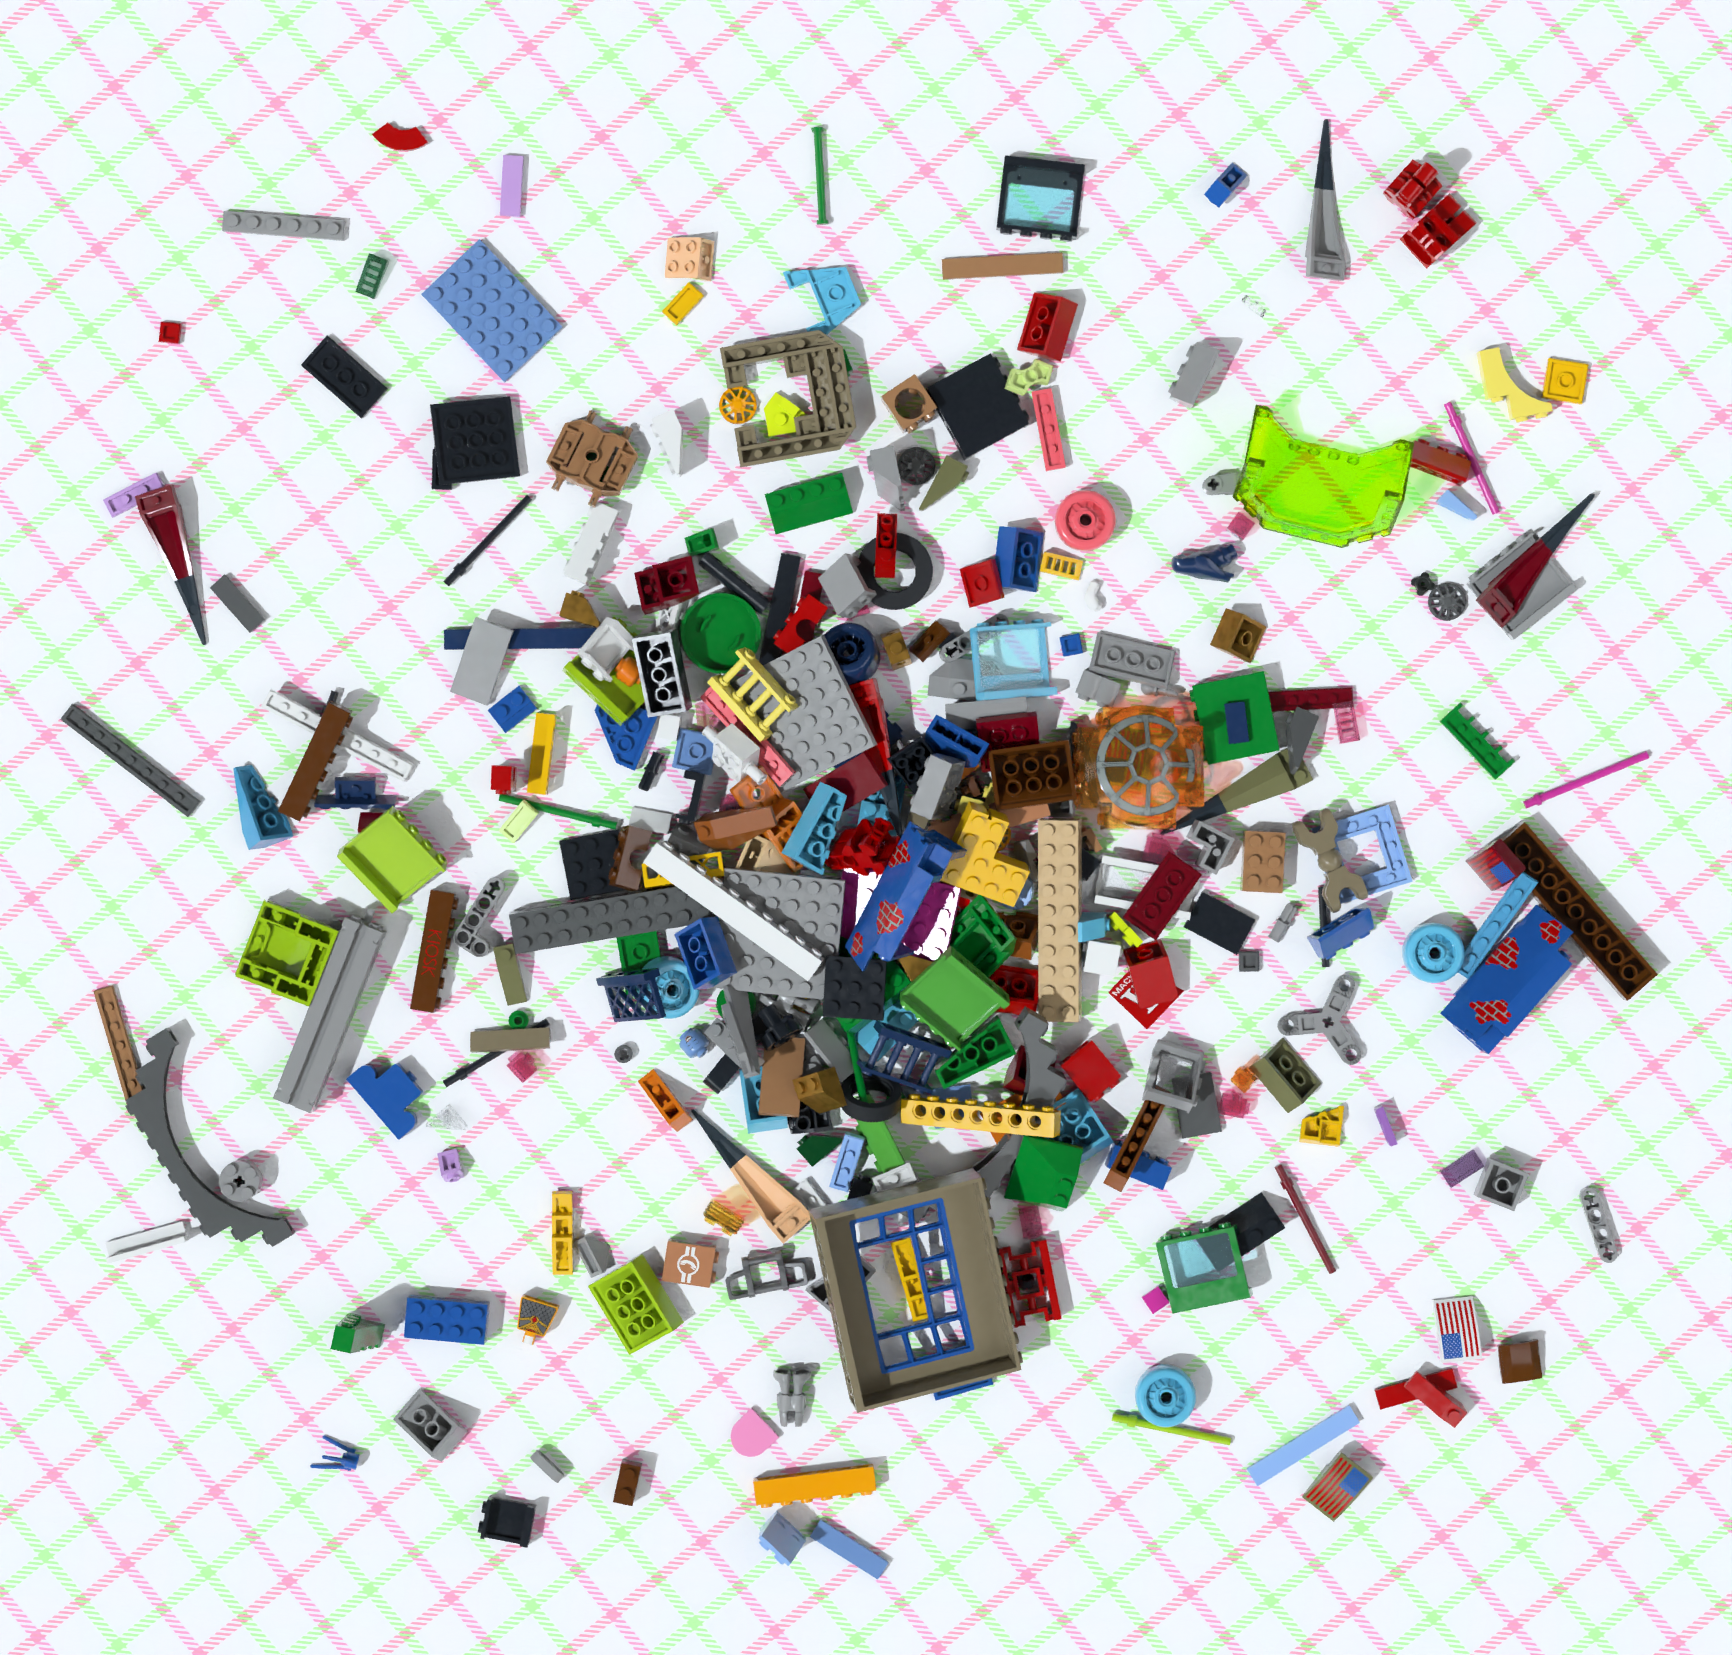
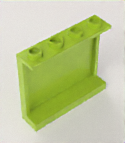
(614, 696)
(391, 858)

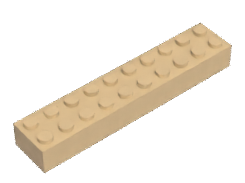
(1058, 919)

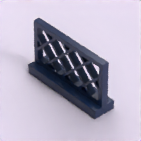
(630, 980)

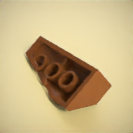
(734, 827)

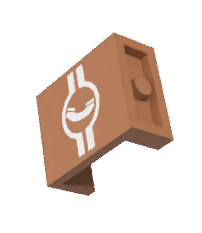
(690, 1264)

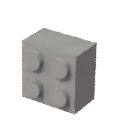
(1501, 1184)

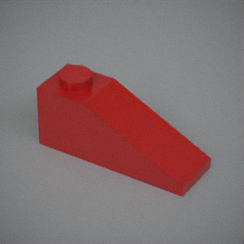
(1436, 1399)

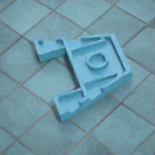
(833, 293)

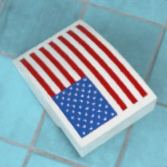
(1457, 1329)

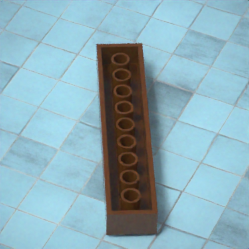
(1571, 905)

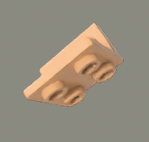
(689, 258)

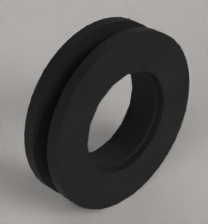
(920, 584)

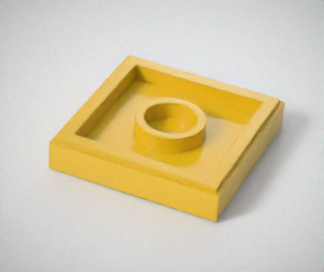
(1565, 381)

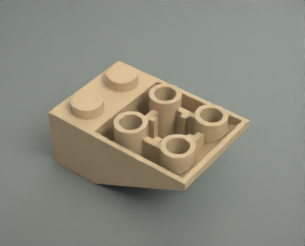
(762, 855)

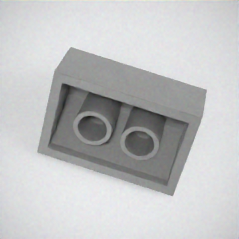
(1193, 374)
(831, 1047)

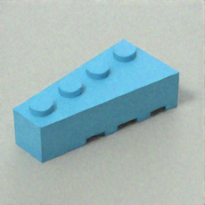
(816, 828)

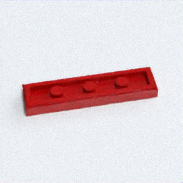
(1398, 1394)

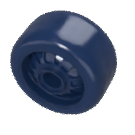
(854, 651)

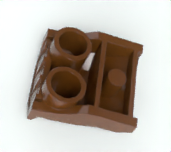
(1519, 1361)

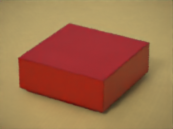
(170, 332)

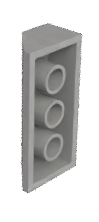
(966, 713)

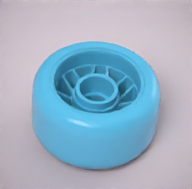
(1417, 948)
(682, 995)
(1160, 1380)

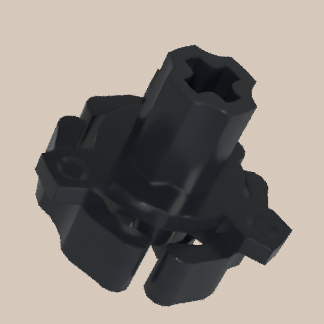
(778, 1029)

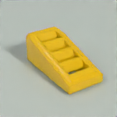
(1043, 568)

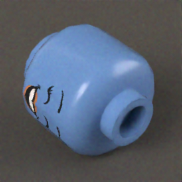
(694, 1043)

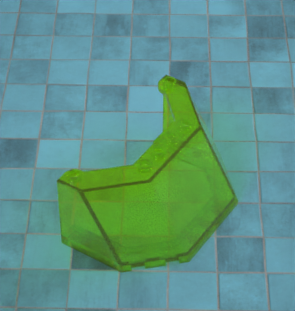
(1317, 488)

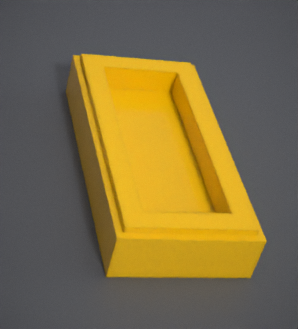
(682, 303)

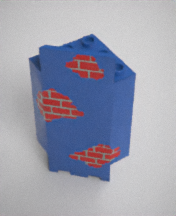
(913, 867)
(1510, 980)

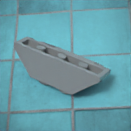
(953, 680)

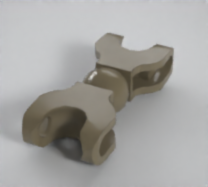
(1330, 860)

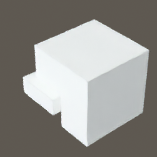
(1101, 956)

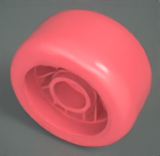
(1075, 534)

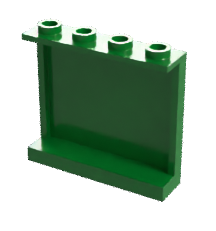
(1211, 715)

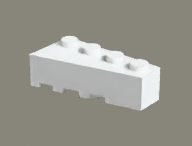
(591, 543)

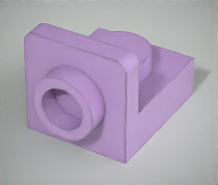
(450, 1165)

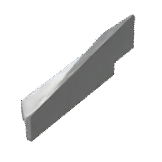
(741, 1031)

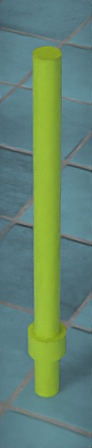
(1132, 1421)

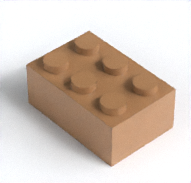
(1262, 862)

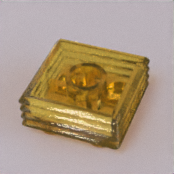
(724, 1217)

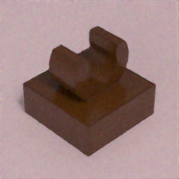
(973, 786)

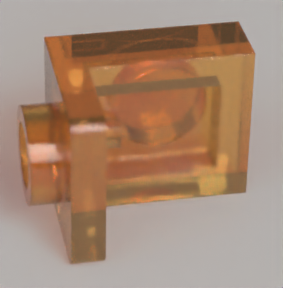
(1244, 1078)

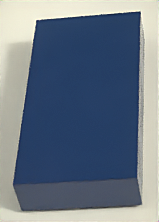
(1236, 722)

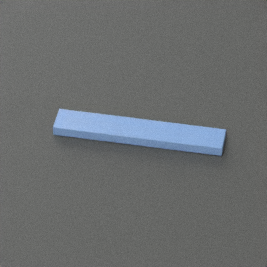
(1303, 1445)

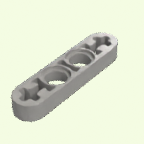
(950, 645)
(1594, 1226)

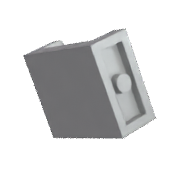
(846, 586)

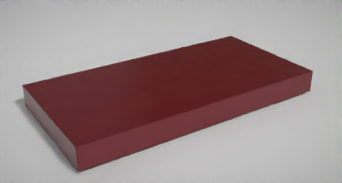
(855, 778)
(1162, 895)

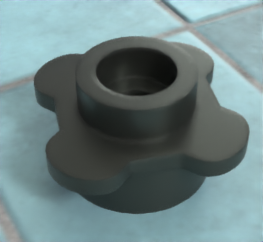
(1429, 585)

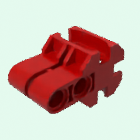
(1413, 188)
(1437, 231)
(864, 848)

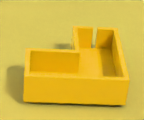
(982, 867)

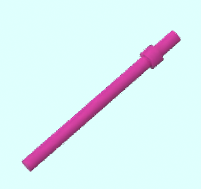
(1455, 421)

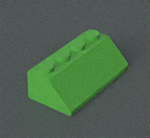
(880, 1143)

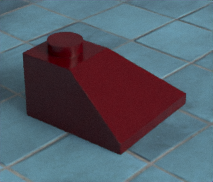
(1016, 1072)

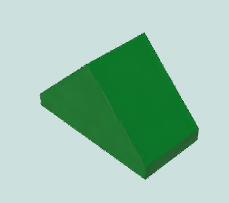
(702, 542)

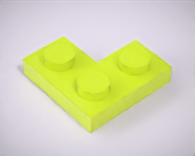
(1129, 936)

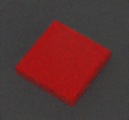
(982, 583)

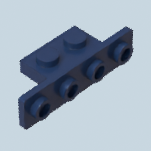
(355, 793)

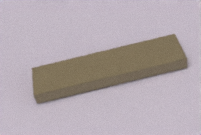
(510, 1040)

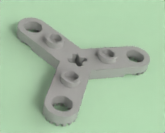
(1312, 1022)

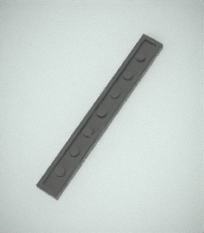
(130, 760)

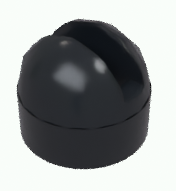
(1026, 1281)

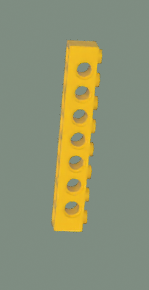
(912, 1114)

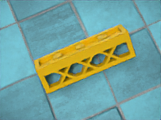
(541, 753)
(662, 882)

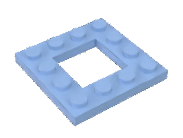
(1382, 822)

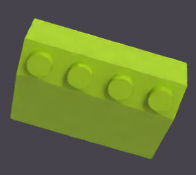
(636, 1304)

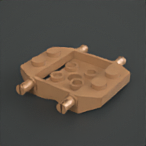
(588, 473)

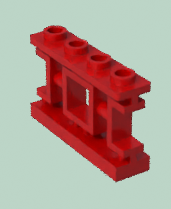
(1044, 1280)

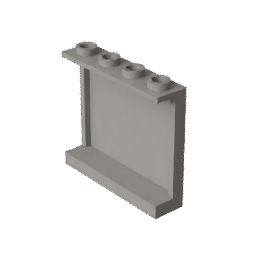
(1545, 594)

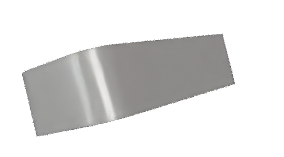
(482, 913)

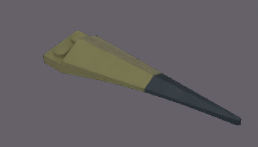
(1259, 784)

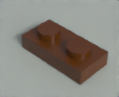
(929, 641)

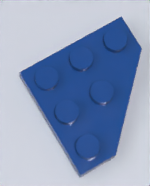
(628, 740)

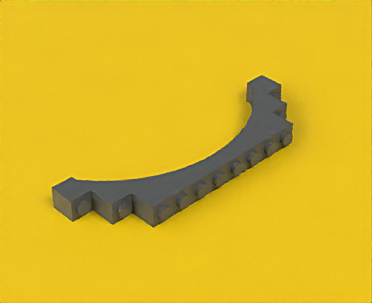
(1040, 1089)
(209, 1208)

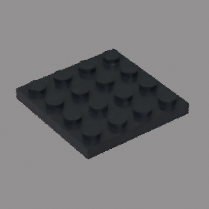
(474, 440)

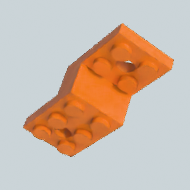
(785, 811)

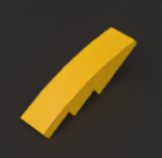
(562, 1232)
(909, 1277)

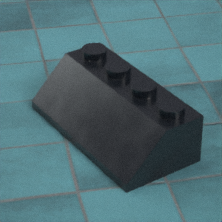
(1254, 1221)

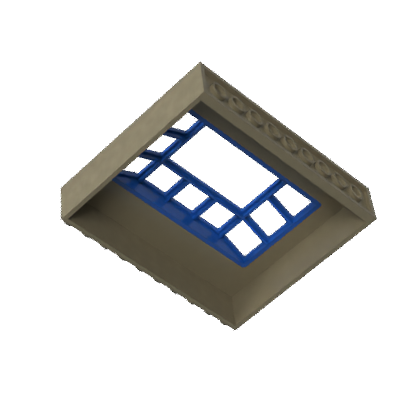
(973, 1277)

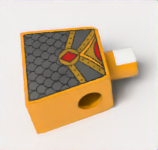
(535, 1317)

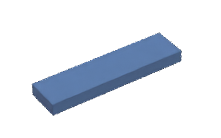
(849, 1549)

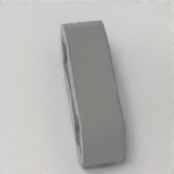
(547, 1466)

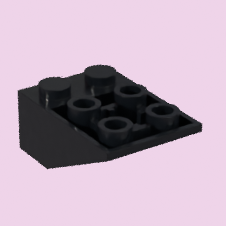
(910, 761)

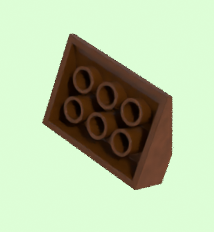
(1032, 775)

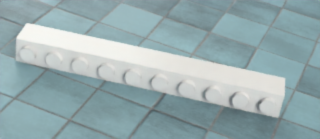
(734, 910)

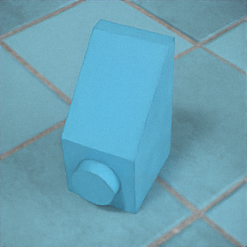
(1093, 926)

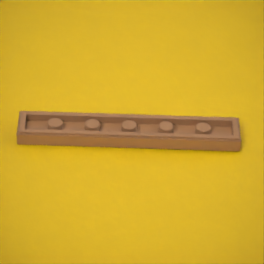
(1002, 266)
(118, 1040)

